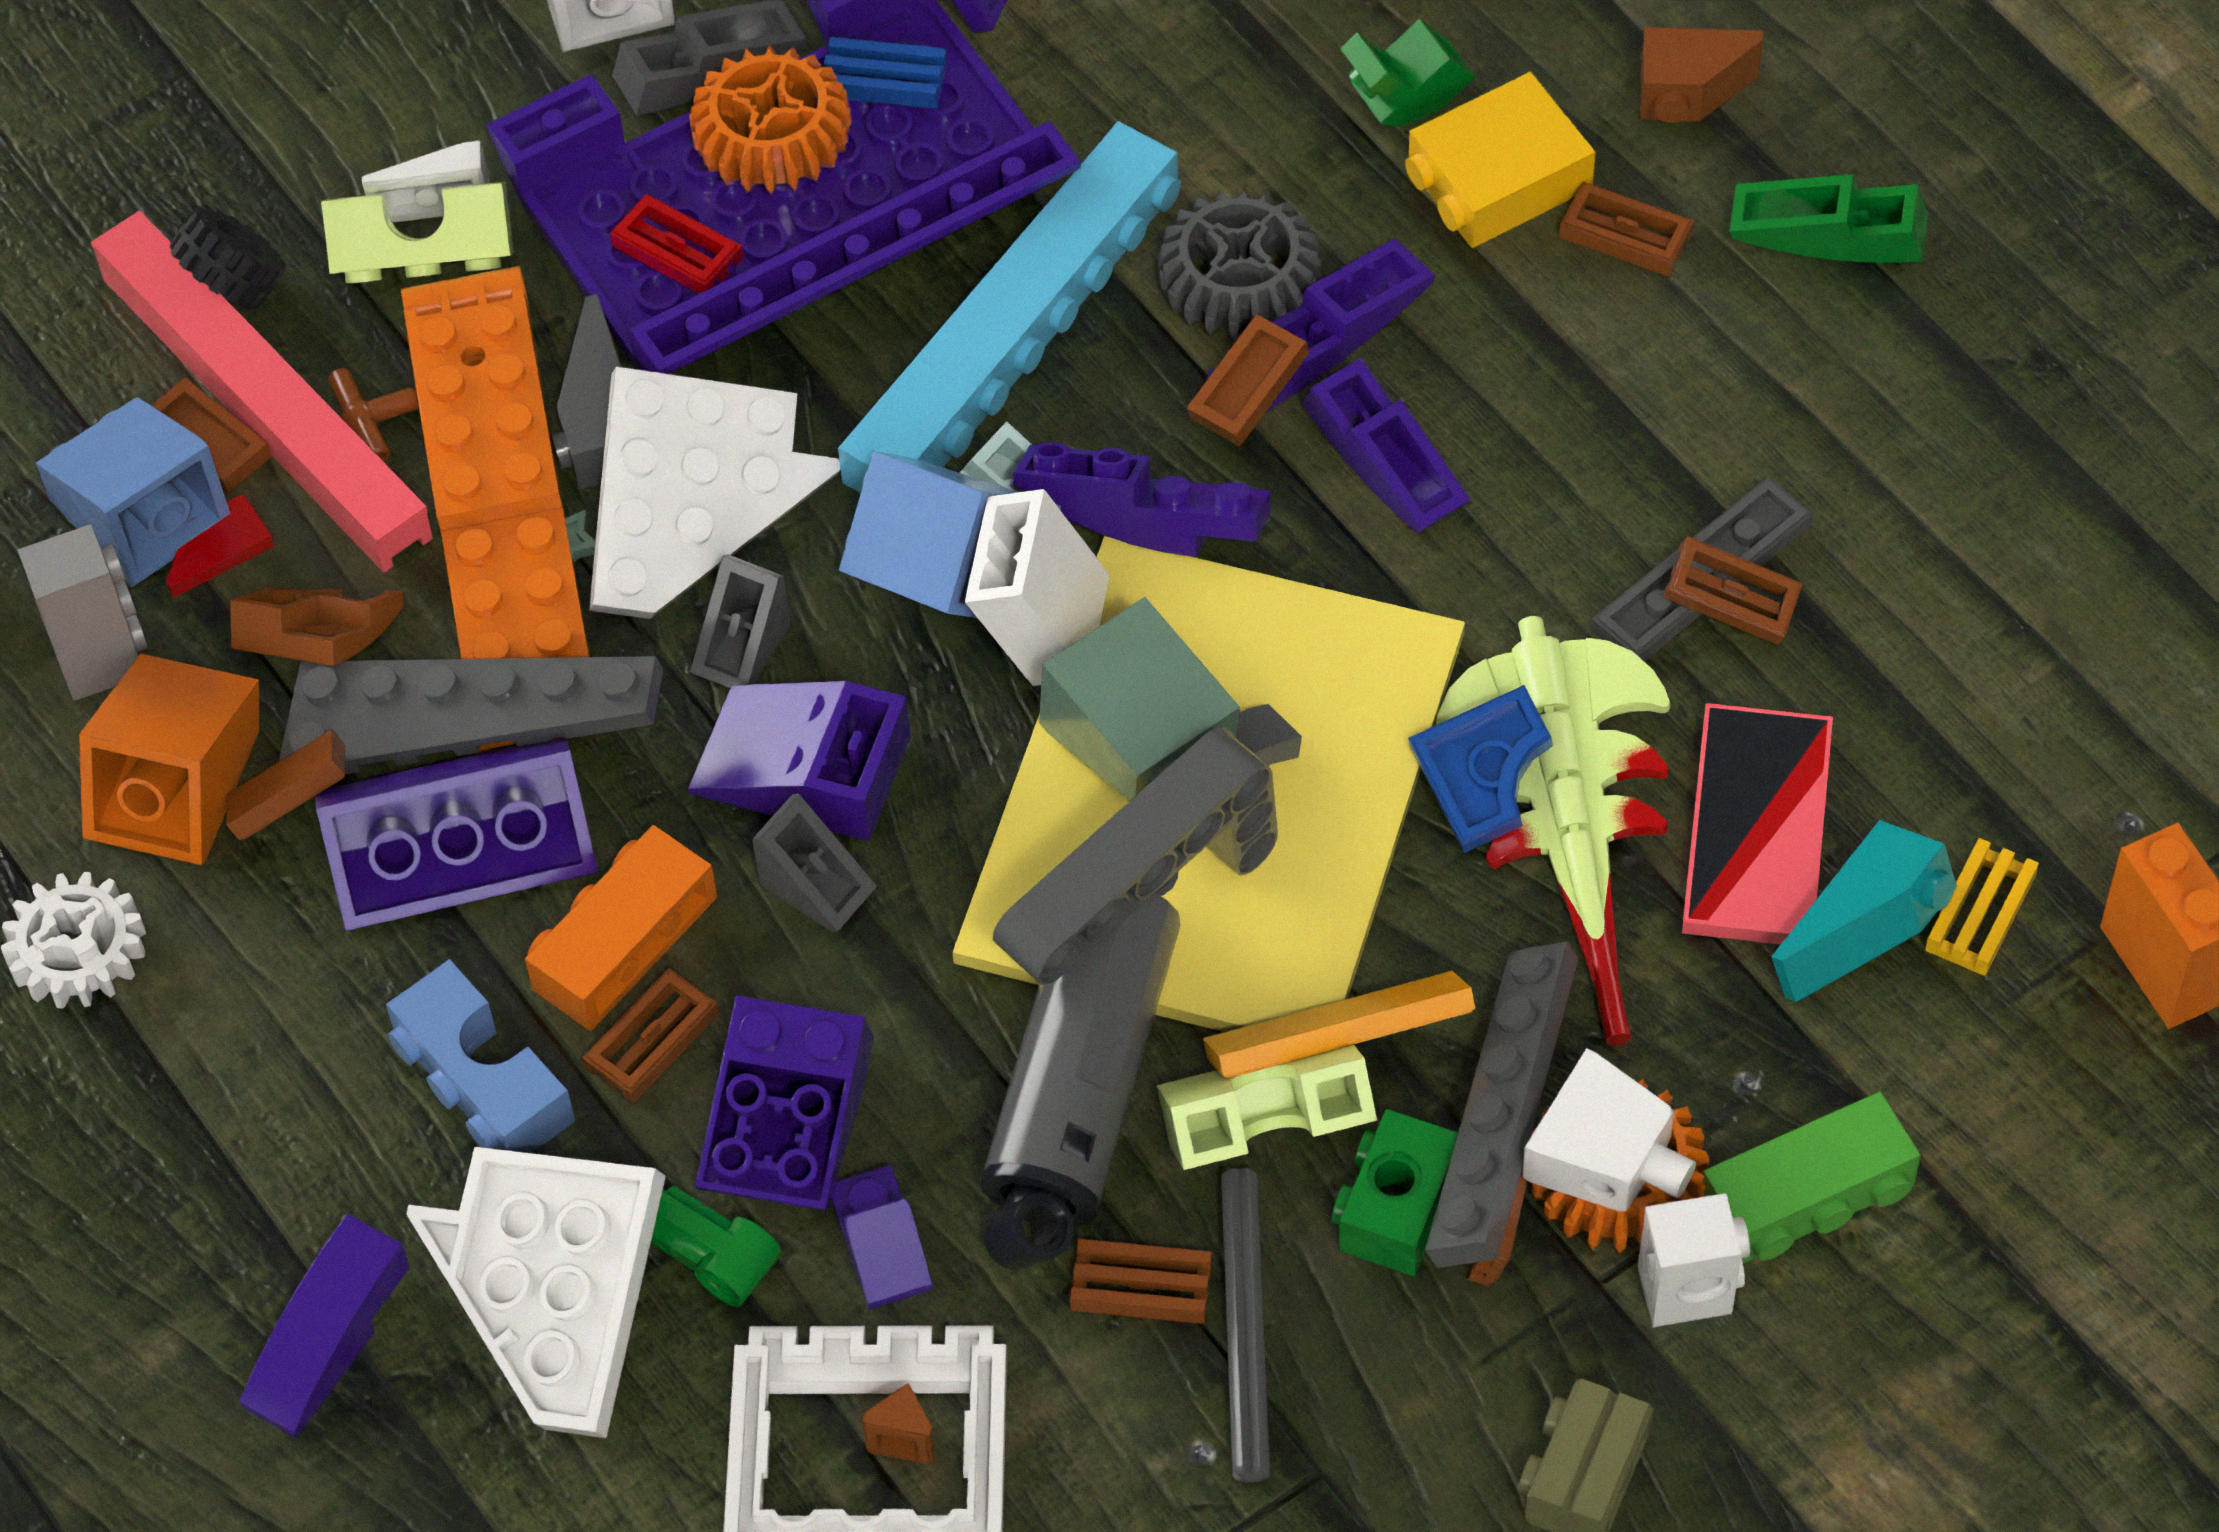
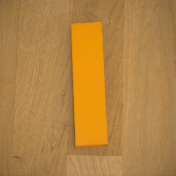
(1339, 1024)

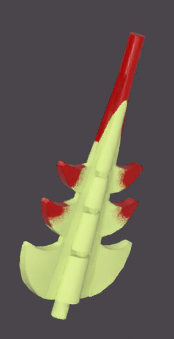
(1570, 818)

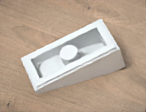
(417, 184)

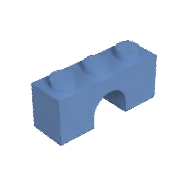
(507, 1103)

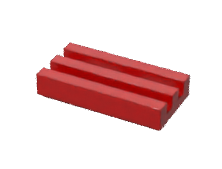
(669, 252)

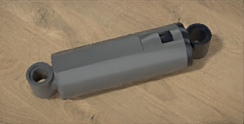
(1075, 1087)

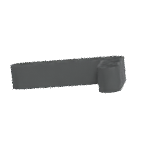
(1206, 798)

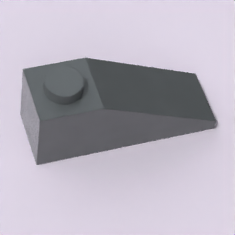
(585, 397)

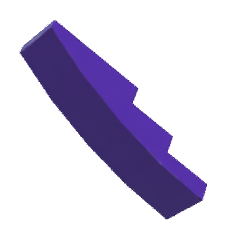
(1350, 309)

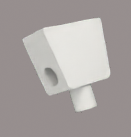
(1605, 1139)

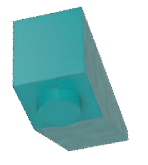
(1868, 908)

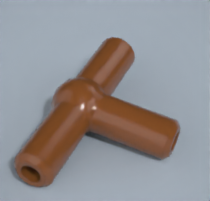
(363, 415)

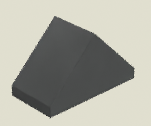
(741, 624)
(809, 866)

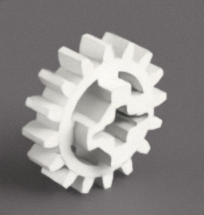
(73, 940)

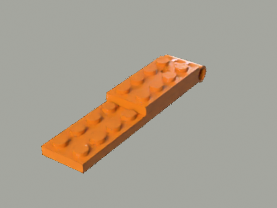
(493, 469)

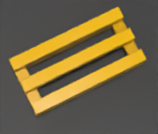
(2001, 865)

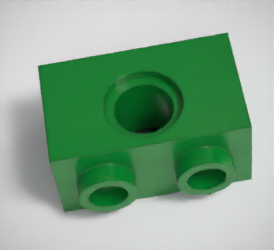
(1387, 1227)

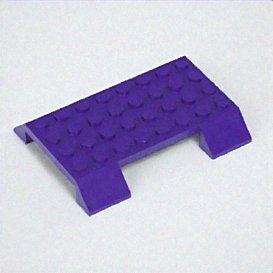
(892, 191)

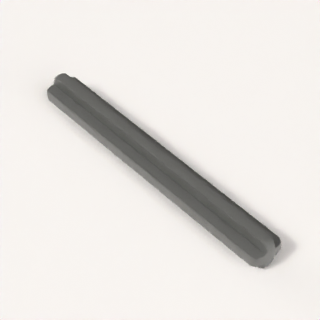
(1245, 1326)

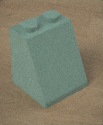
(1132, 699)

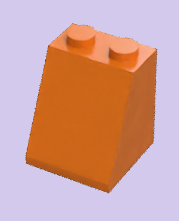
(166, 757)
(2167, 923)

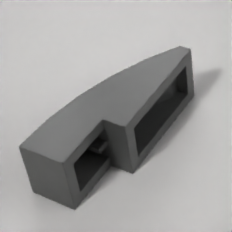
(667, 68)

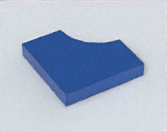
(1479, 762)

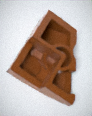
(310, 623)

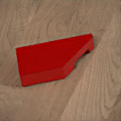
(219, 547)

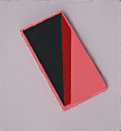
(1756, 823)

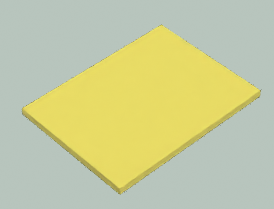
(1355, 688)

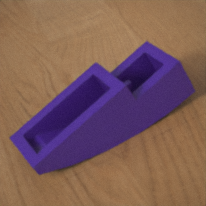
(1384, 446)
(324, 1325)

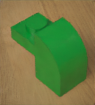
(1410, 76)

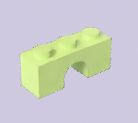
(365, 239)
(1215, 1116)

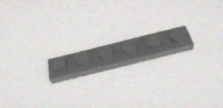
(1502, 1106)

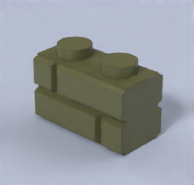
(1588, 1459)

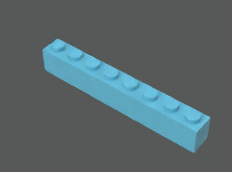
(1019, 306)

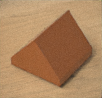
(900, 1428)

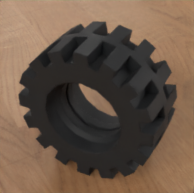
(227, 256)

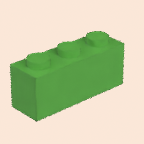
(1817, 1175)

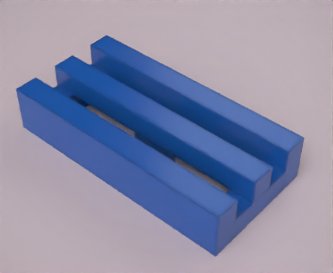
(886, 64)

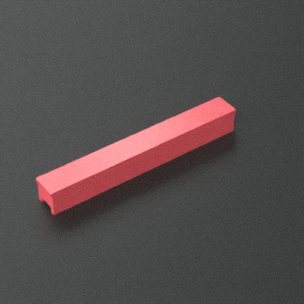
(263, 392)

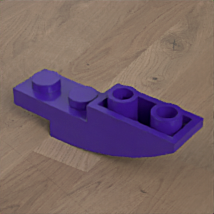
(1119, 499)

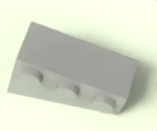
(84, 609)

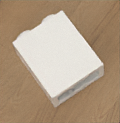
(1034, 580)

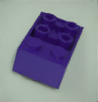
(810, 739)
(784, 1102)

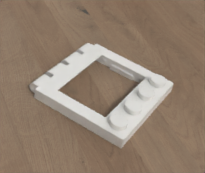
(843, 1364)

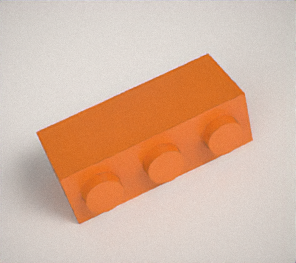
(620, 927)

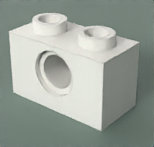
(1691, 1259)

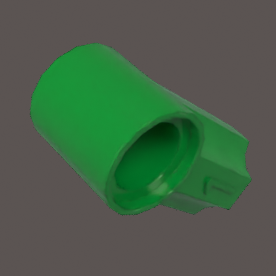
(723, 1253)

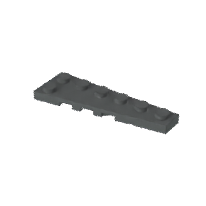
(460, 704)

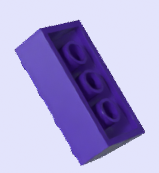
(455, 832)

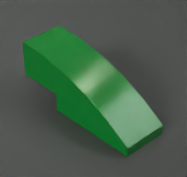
(1832, 219)

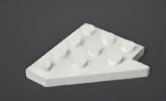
(690, 479)
(549, 1274)

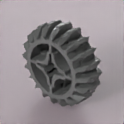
(1237, 245)

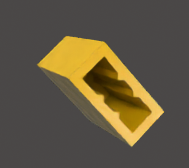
(1499, 160)

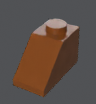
(1695, 70)

